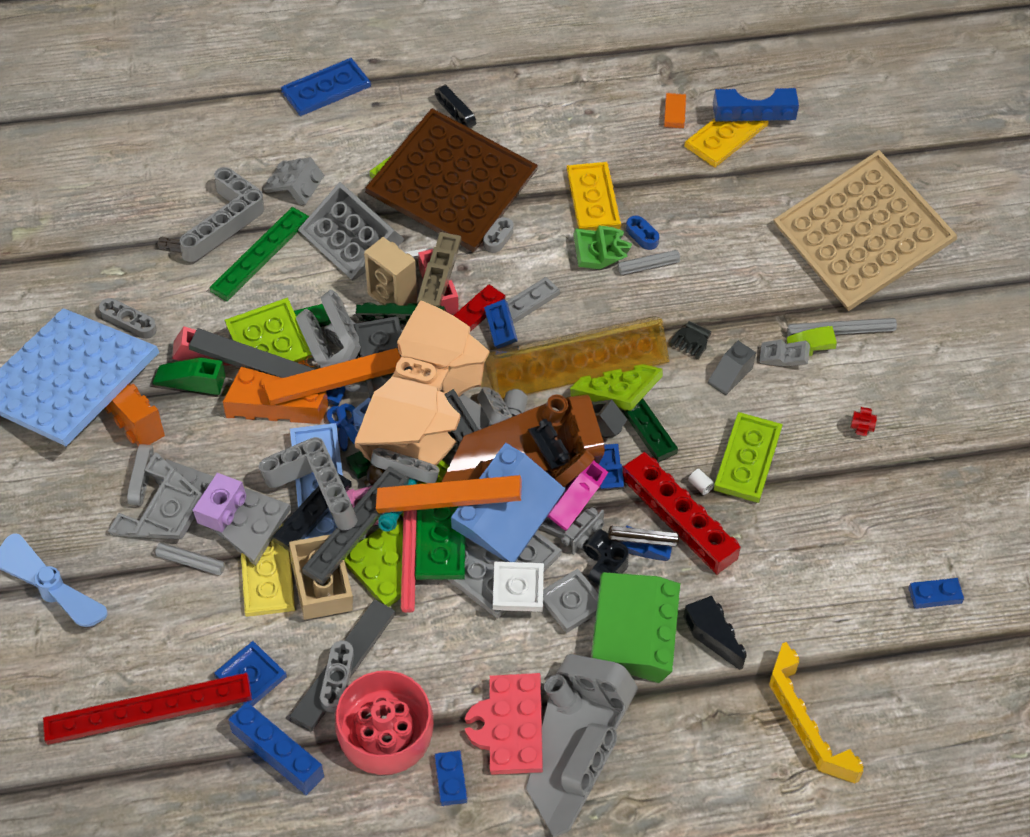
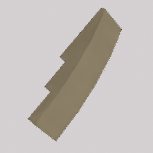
(439, 269)

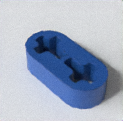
(640, 234)

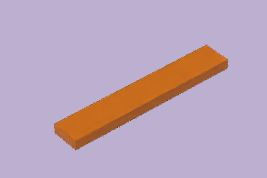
(332, 376)
(449, 494)

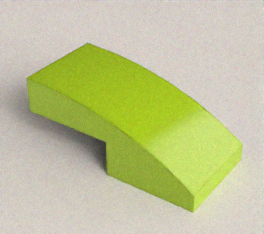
(818, 338)

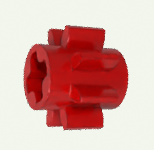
(863, 421)

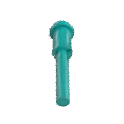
(388, 520)

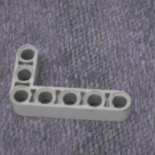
(243, 207)
(308, 458)

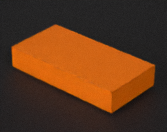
(675, 110)

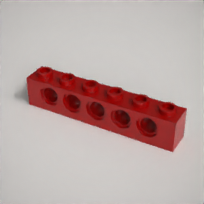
(666, 507)

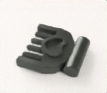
(694, 337)

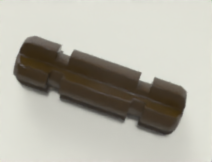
(172, 244)

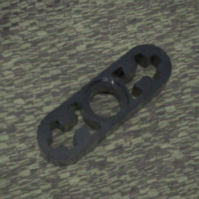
(455, 106)

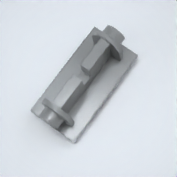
(590, 522)

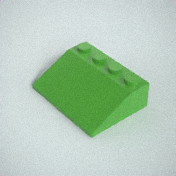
(637, 623)

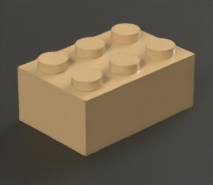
(390, 274)
(318, 599)

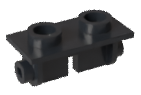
(552, 450)

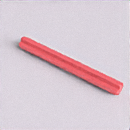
(408, 561)

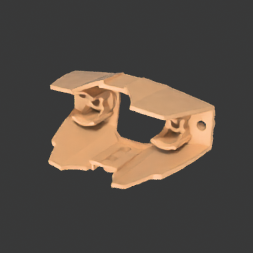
(411, 407)

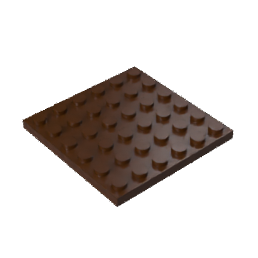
(451, 179)

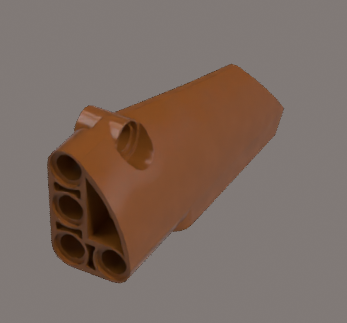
(573, 422)

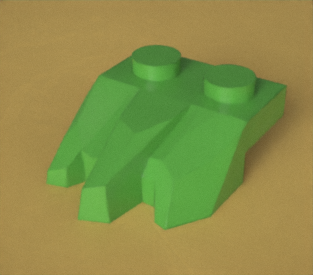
(600, 247)

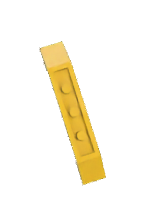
(842, 765)

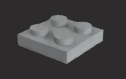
(571, 600)

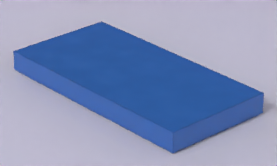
(325, 86)

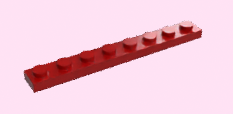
(146, 708)

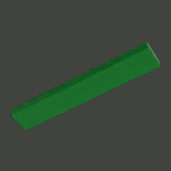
(258, 254)

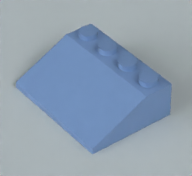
(510, 526)

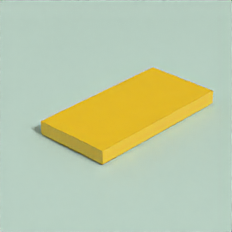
(722, 138)
(593, 196)

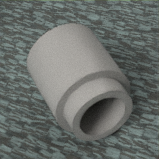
(515, 401)

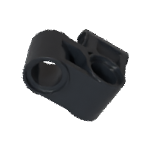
(603, 551)

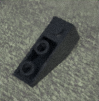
(709, 627)

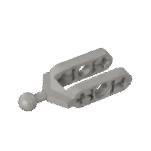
(343, 327)

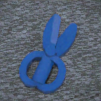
(345, 425)

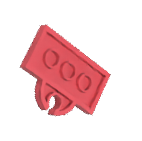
(510, 724)

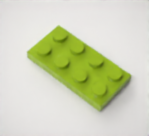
(748, 457)

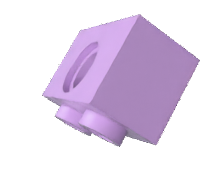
(221, 490)

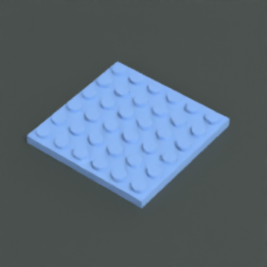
(69, 375)

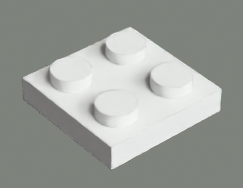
(518, 586)

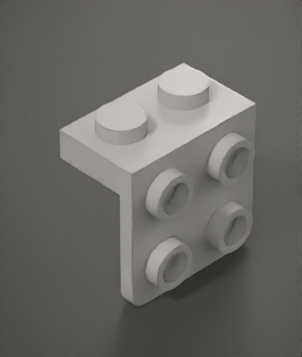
(298, 177)

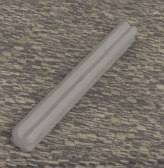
(848, 327)

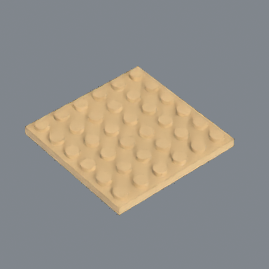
(864, 230)

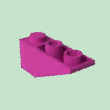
(577, 495)

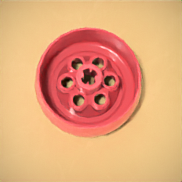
(380, 695)

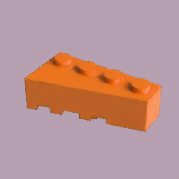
(250, 400)
(136, 416)

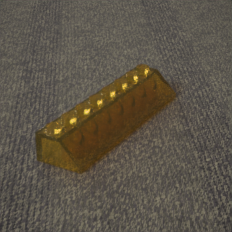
(580, 354)

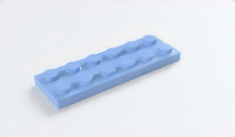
(308, 483)

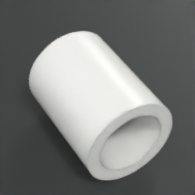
(701, 481)

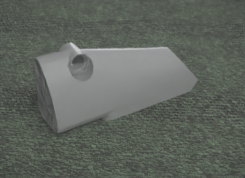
(578, 735)

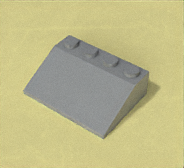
(345, 229)

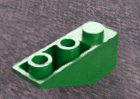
(193, 375)

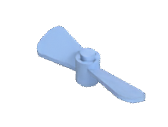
(22, 562)

